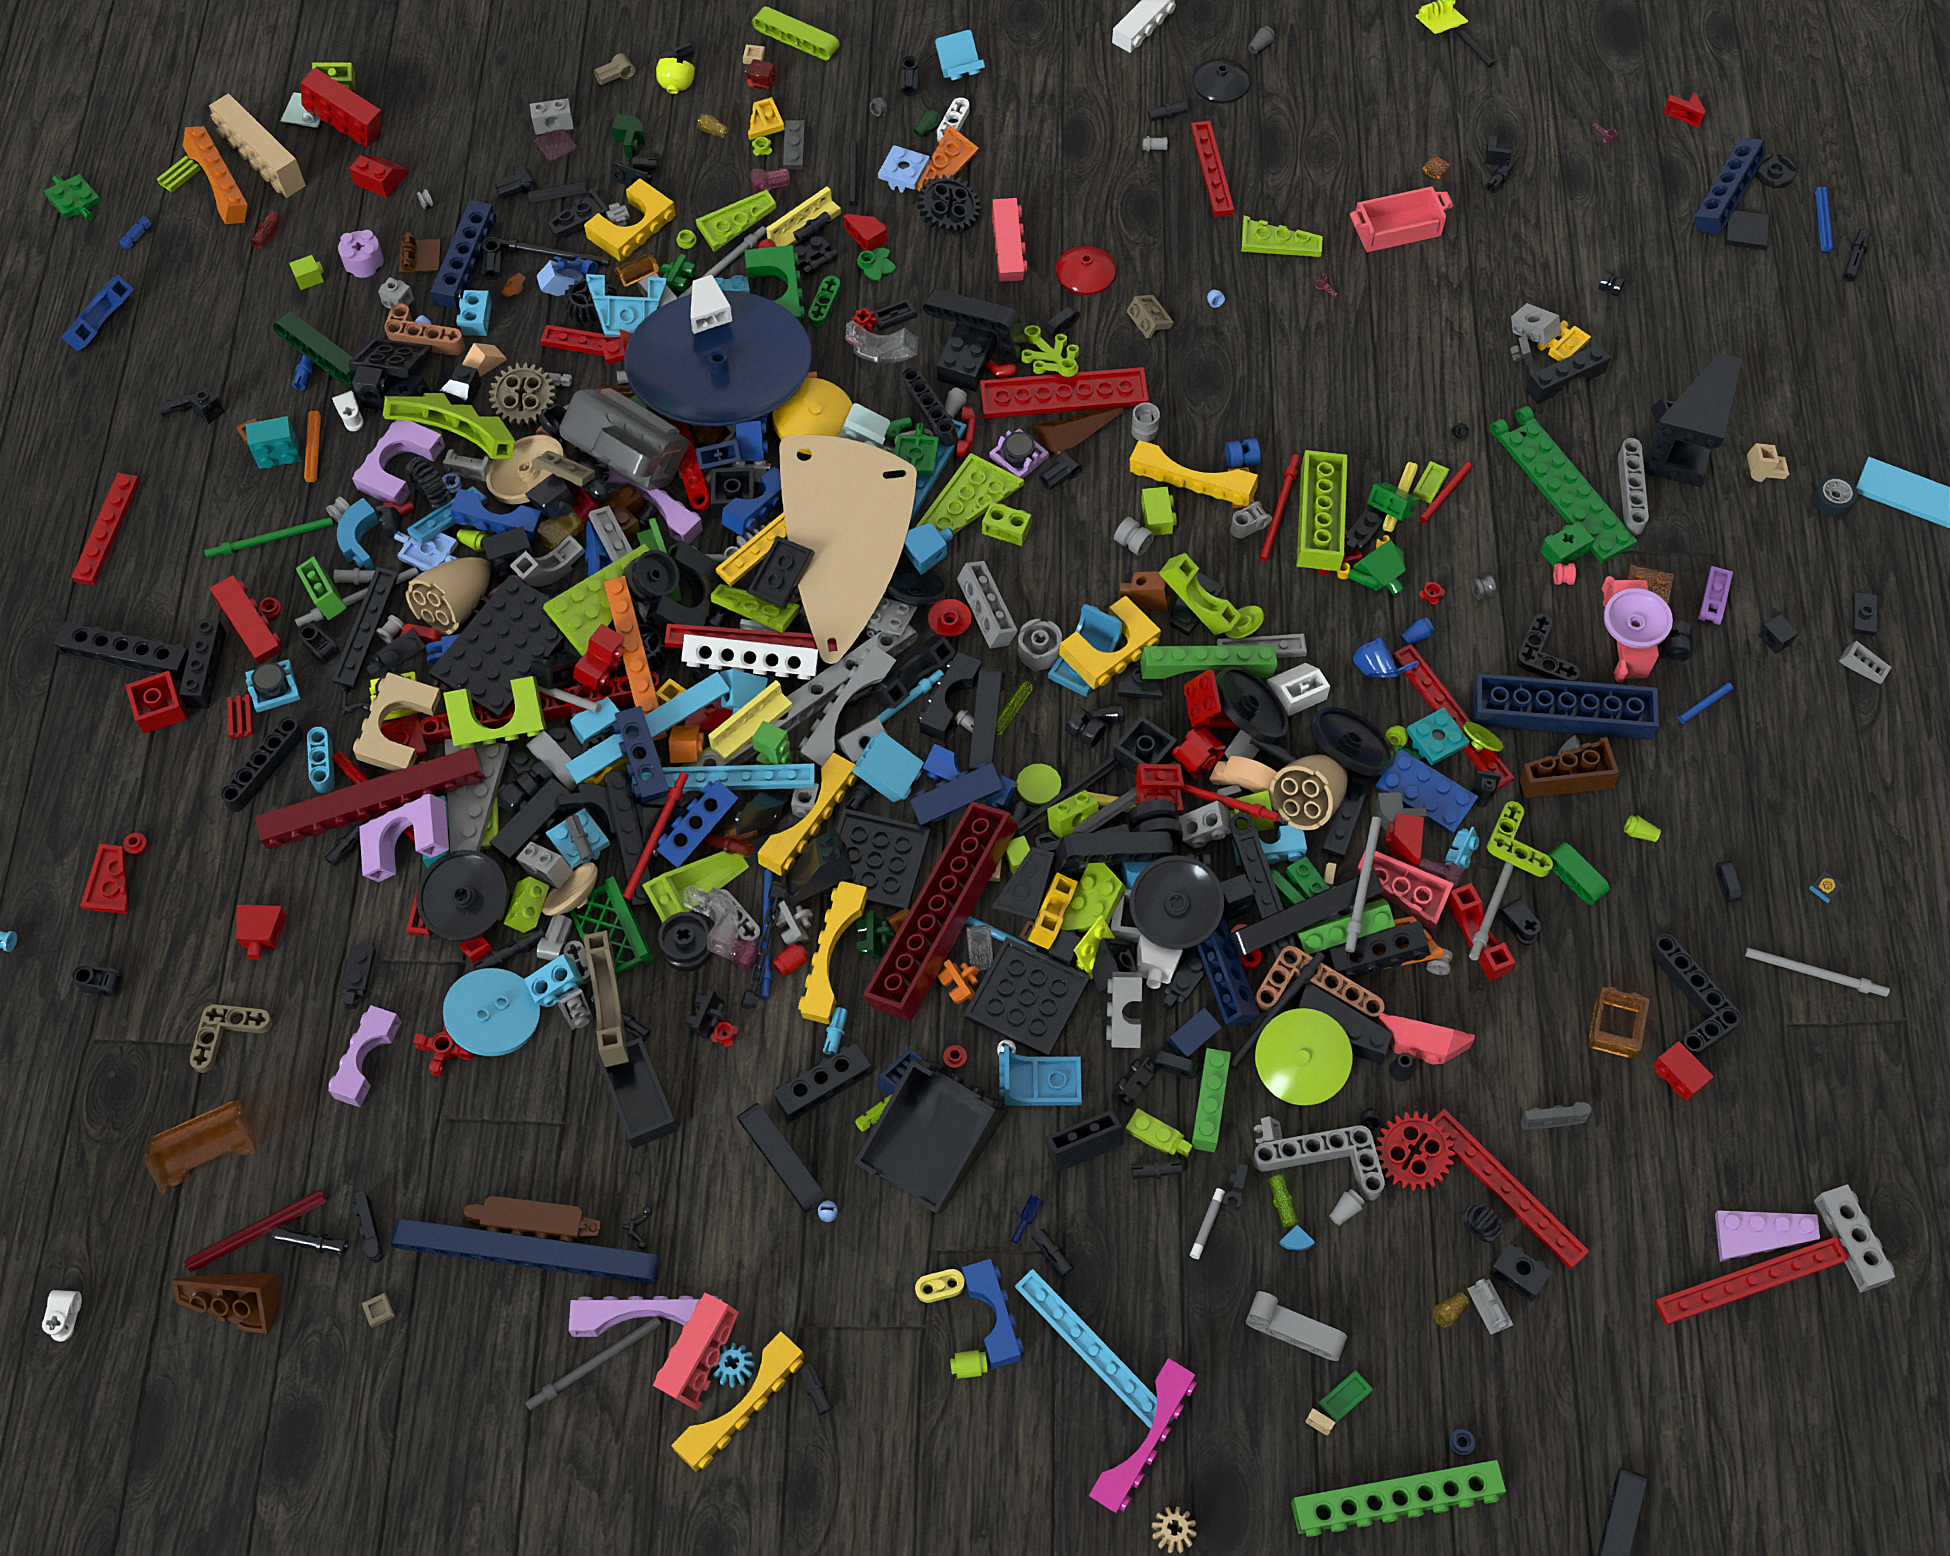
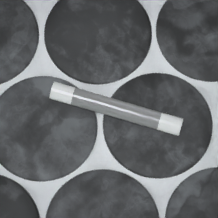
(1207, 1223)

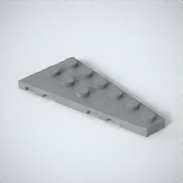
(472, 804)

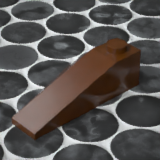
(1065, 434)
(238, 1297)

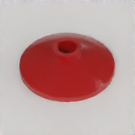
(946, 611)

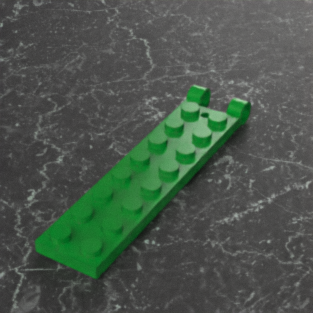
(1563, 484)

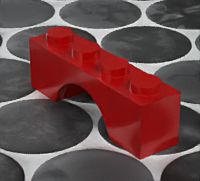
(1468, 912)

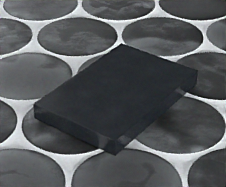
(781, 572)

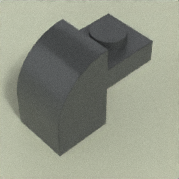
(1391, 803)

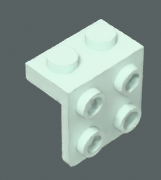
(864, 426)

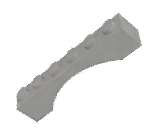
(821, 743)

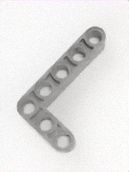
(1327, 1152)

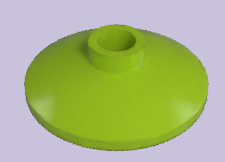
(1249, 622)
(1482, 737)

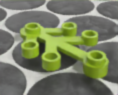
(1066, 367)

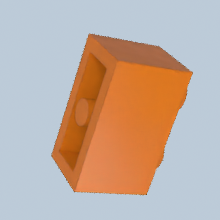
(685, 744)

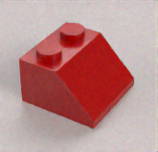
(377, 174)
(1405, 838)

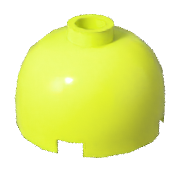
(674, 75)

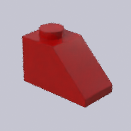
(866, 231)

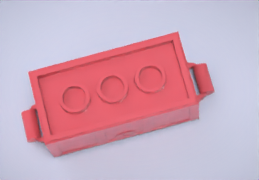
(1401, 218)
(1632, 661)

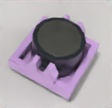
(1018, 453)

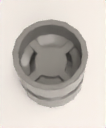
(1145, 422)
(1133, 536)

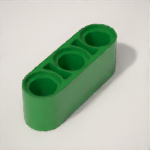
(1578, 873)

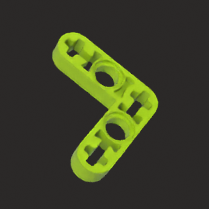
(1507, 841)

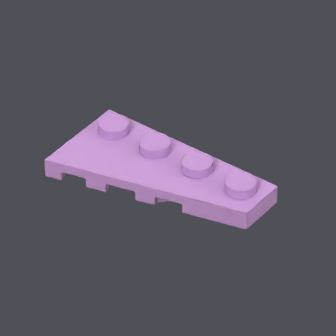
(1755, 1232)

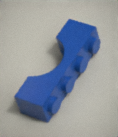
(96, 312)
(469, 510)
(744, 514)
(944, 764)
(982, 1283)

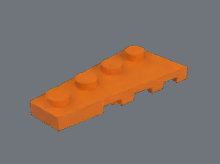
(950, 156)

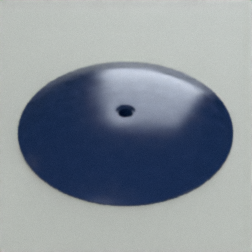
(721, 372)

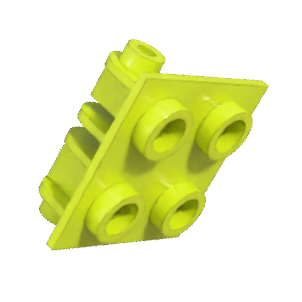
(1440, 16)
(1088, 946)

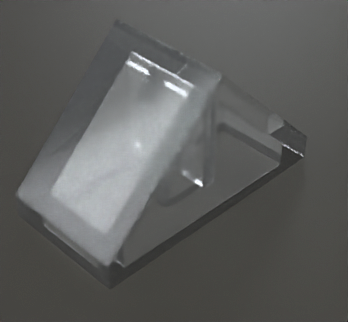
(979, 946)

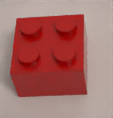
(156, 702)

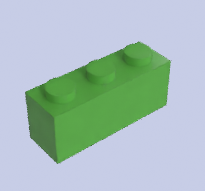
(321, 588)

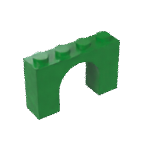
(780, 263)

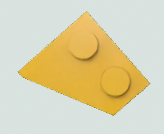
(765, 119)

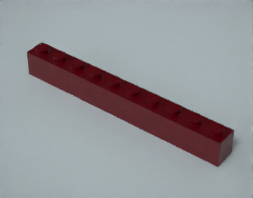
(369, 798)

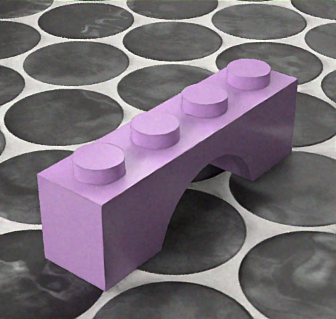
(376, 1028)

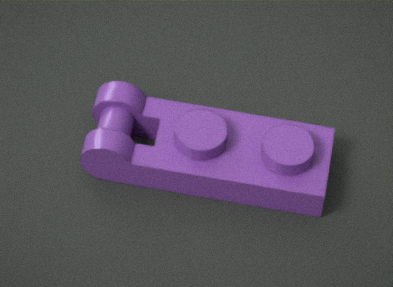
(1715, 594)

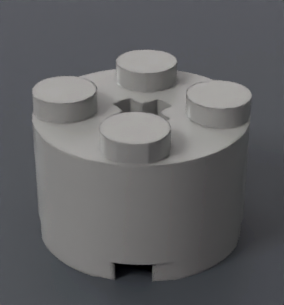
(1039, 644)

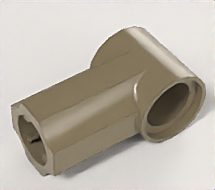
(617, 68)

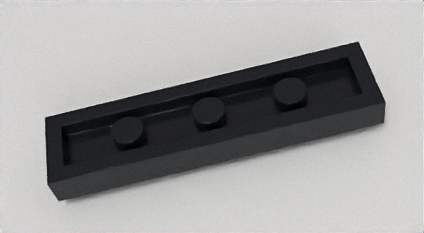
(1346, 816)

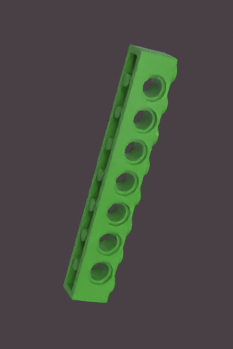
(1485, 1473)

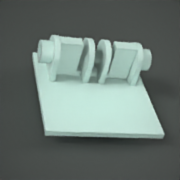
(298, 115)

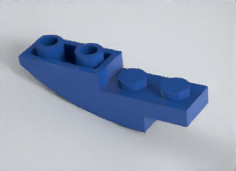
(595, 551)

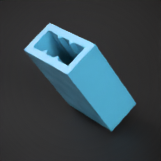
(888, 767)

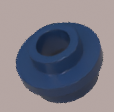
(1467, 1437)

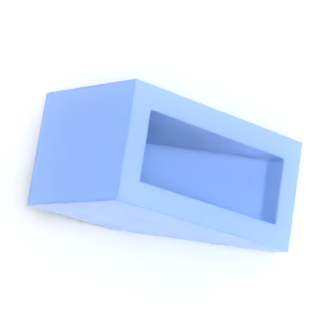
(556, 281)

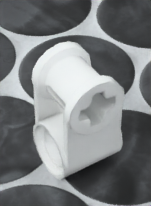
(348, 410)
(61, 1313)

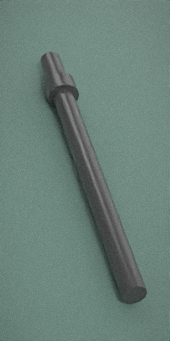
(550, 1391)

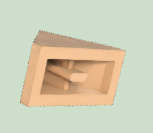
(484, 358)

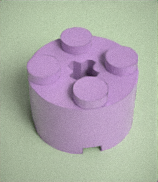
(360, 253)

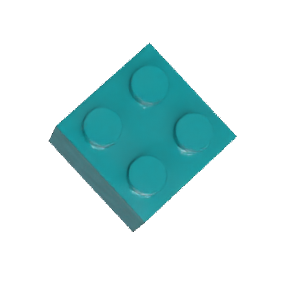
(273, 442)

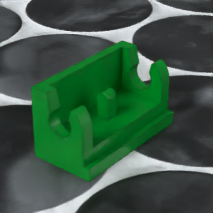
(1392, 500)

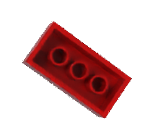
(340, 107)

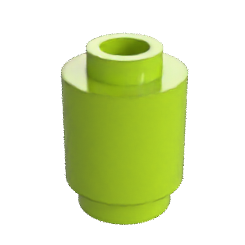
(969, 1364)

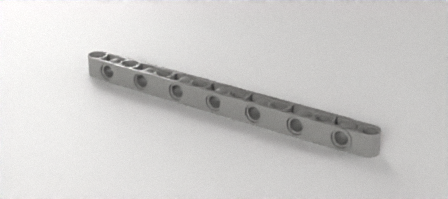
(806, 702)

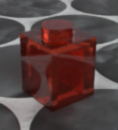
(760, 74)

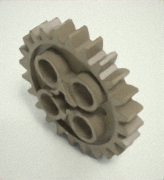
(503, 394)

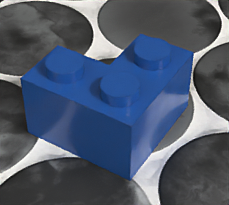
(751, 440)

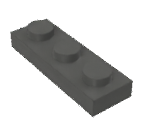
(794, 144)

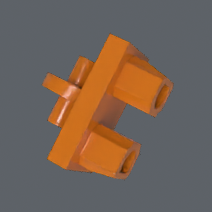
(953, 973)

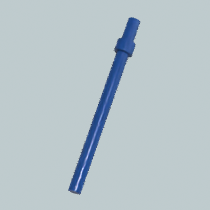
(768, 974)

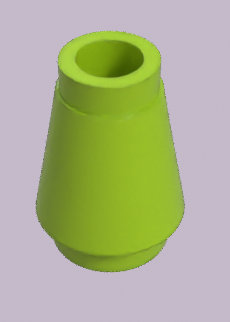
(472, 539)
(1641, 829)

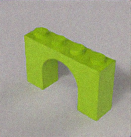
(468, 730)

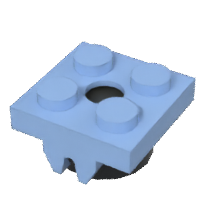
(903, 168)

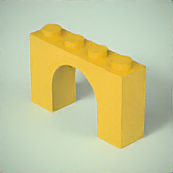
(622, 241)
(1099, 666)

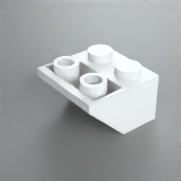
(1299, 688)

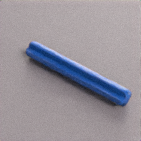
(1824, 219)

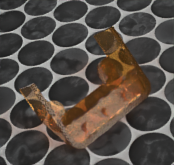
(198, 1141)

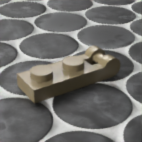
(564, 468)

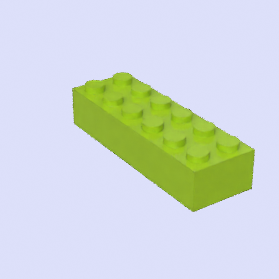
(1322, 510)

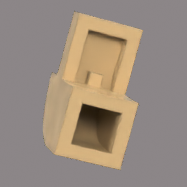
(1766, 463)

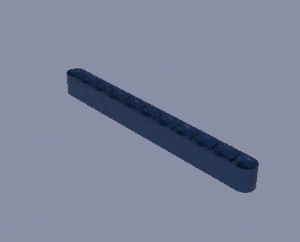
(525, 1251)

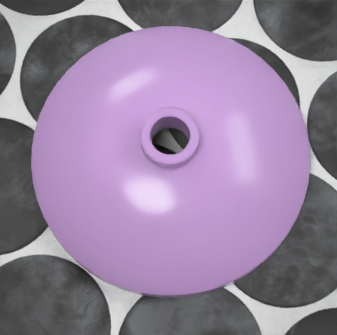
(1641, 609)

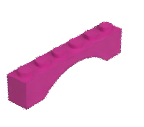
(1116, 1483)

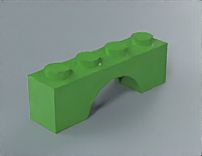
(1329, 933)
(1210, 1100)

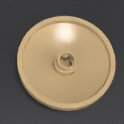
(514, 477)

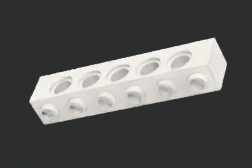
(693, 644)

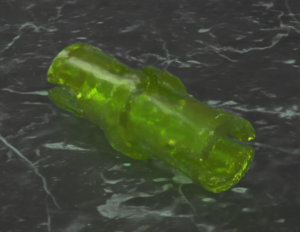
(1283, 1201)

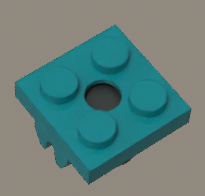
(1437, 736)

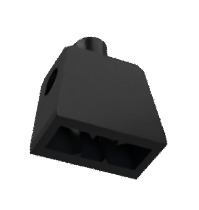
(552, 497)
(648, 816)

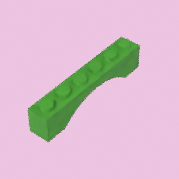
(1166, 661)

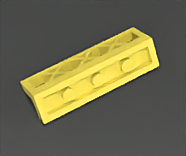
(785, 235)
(740, 727)

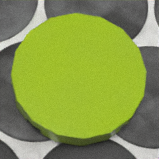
(1038, 784)

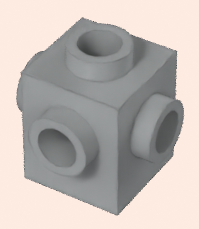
(395, 292)

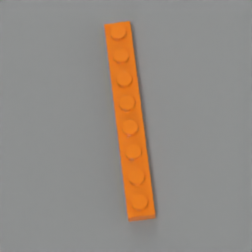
(634, 652)

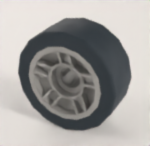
(1835, 495)

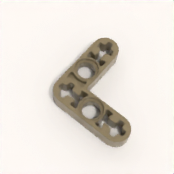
(217, 1027)

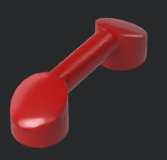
(966, 445)

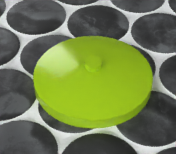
(1303, 1056)

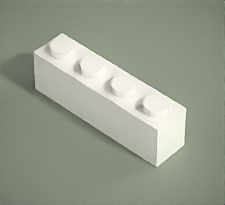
(1141, 22)

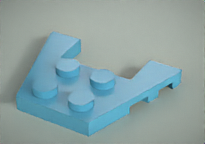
(620, 311)

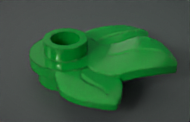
(875, 263)

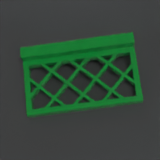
(624, 916)

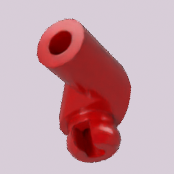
(1001, 371)

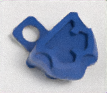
(1376, 660)

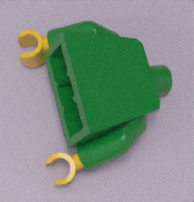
(1378, 567)

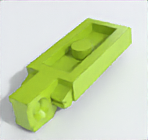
(1157, 1134)

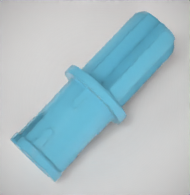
(835, 1031)

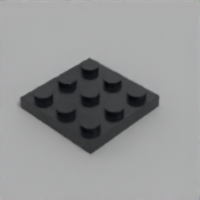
(392, 356)

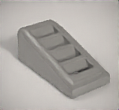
(1854, 662)

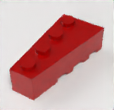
(245, 619)

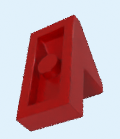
(1689, 112)
(615, 350)

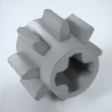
(617, 214)

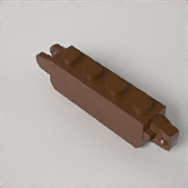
(533, 1219)

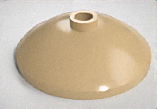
(572, 892)

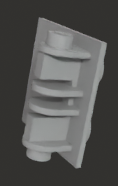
(890, 617)

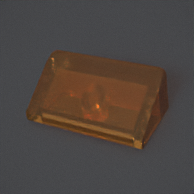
(636, 269)

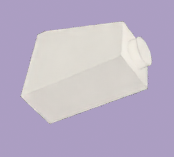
(708, 305)

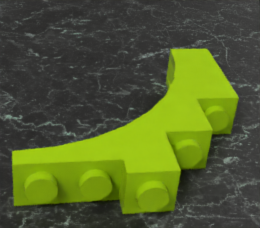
(463, 420)

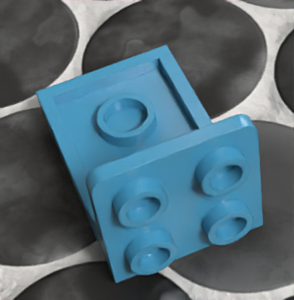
(1102, 633)
(1039, 1080)

